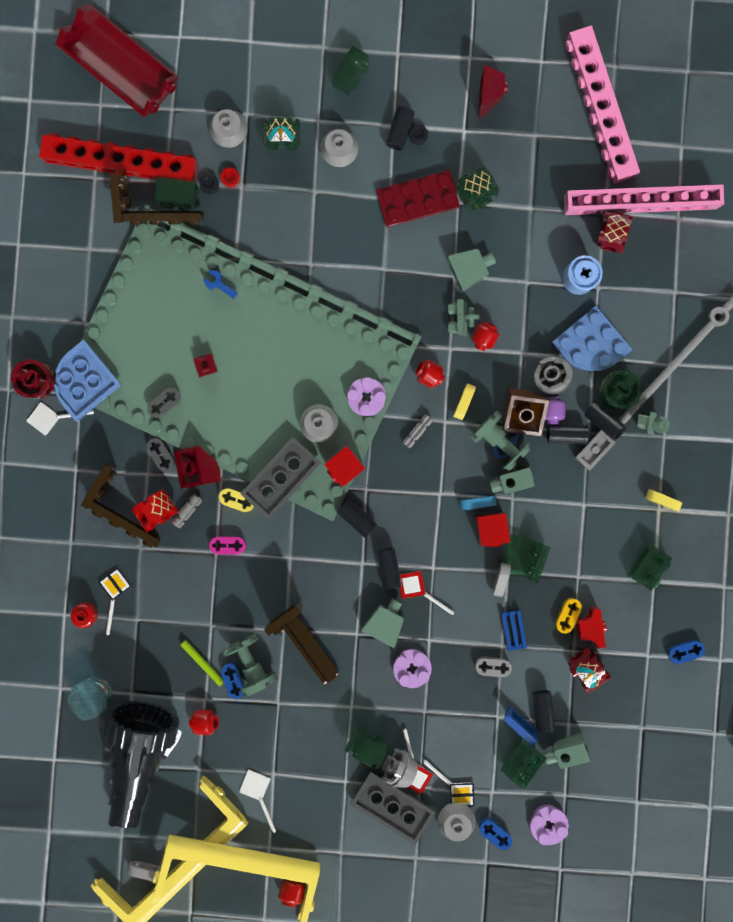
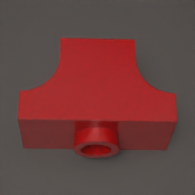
(592, 627)

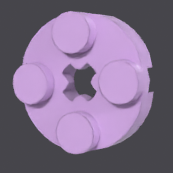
(377, 398)
(405, 677)
(556, 833)

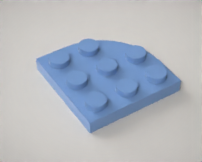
(592, 343)
(83, 381)

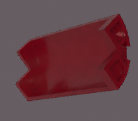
(117, 60)

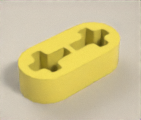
(464, 401)
(663, 500)
(234, 504)

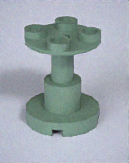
(496, 436)
(253, 671)

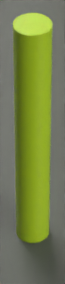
(202, 663)

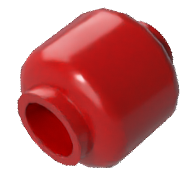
(485, 336)
(429, 373)
(84, 615)
(204, 722)
(291, 893)

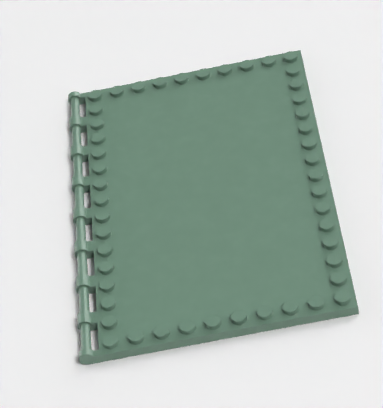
(269, 348)

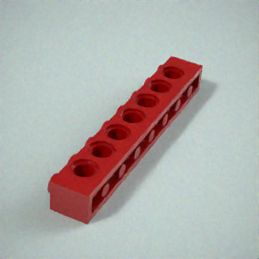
(52, 143)

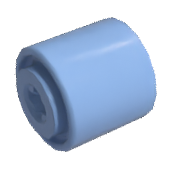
(580, 284)

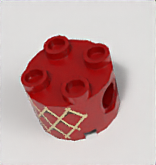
(155, 510)

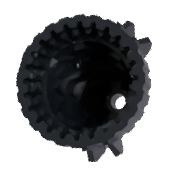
(137, 739)

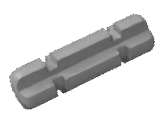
(417, 431)
(187, 510)

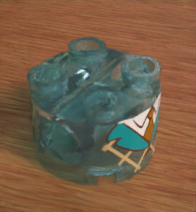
(90, 698)

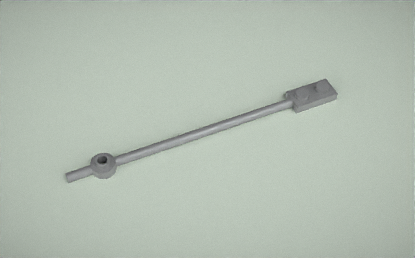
(601, 443)

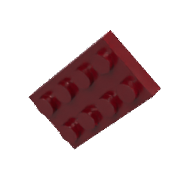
(418, 198)

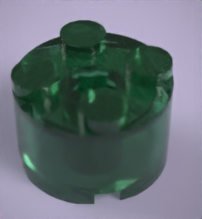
(366, 747)

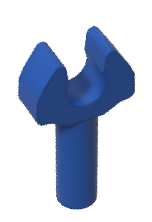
(219, 284)

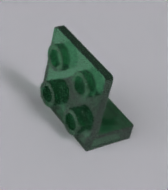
(525, 557)

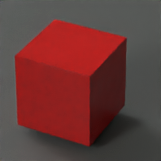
(344, 466)
(492, 529)

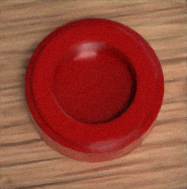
(230, 177)

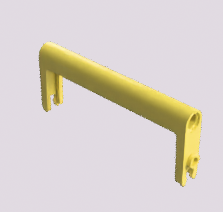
(241, 860)
(183, 871)

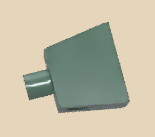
(469, 267)
(523, 479)
(385, 623)
(569, 751)

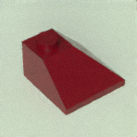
(491, 89)
(196, 467)

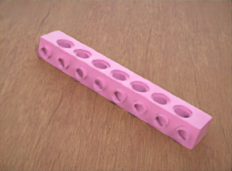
(586, 39)
(644, 199)

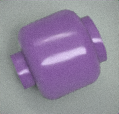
(556, 410)

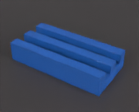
(517, 646)
(521, 726)

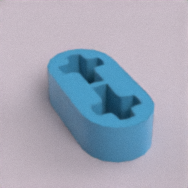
(478, 502)

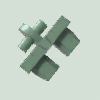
(465, 317)
(653, 423)

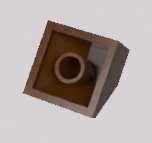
(524, 412)

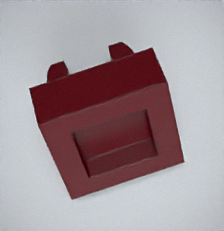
(205, 365)

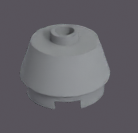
(228, 128)
(339, 148)
(553, 375)
(319, 423)
(399, 769)
(456, 821)

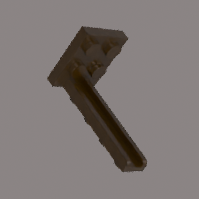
(122, 201)
(116, 519)
(304, 641)

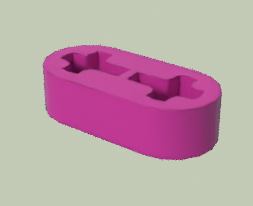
(227, 540)

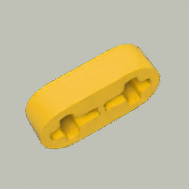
(564, 613)

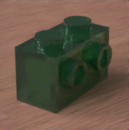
(350, 70)
(176, 194)
(650, 567)
(523, 764)

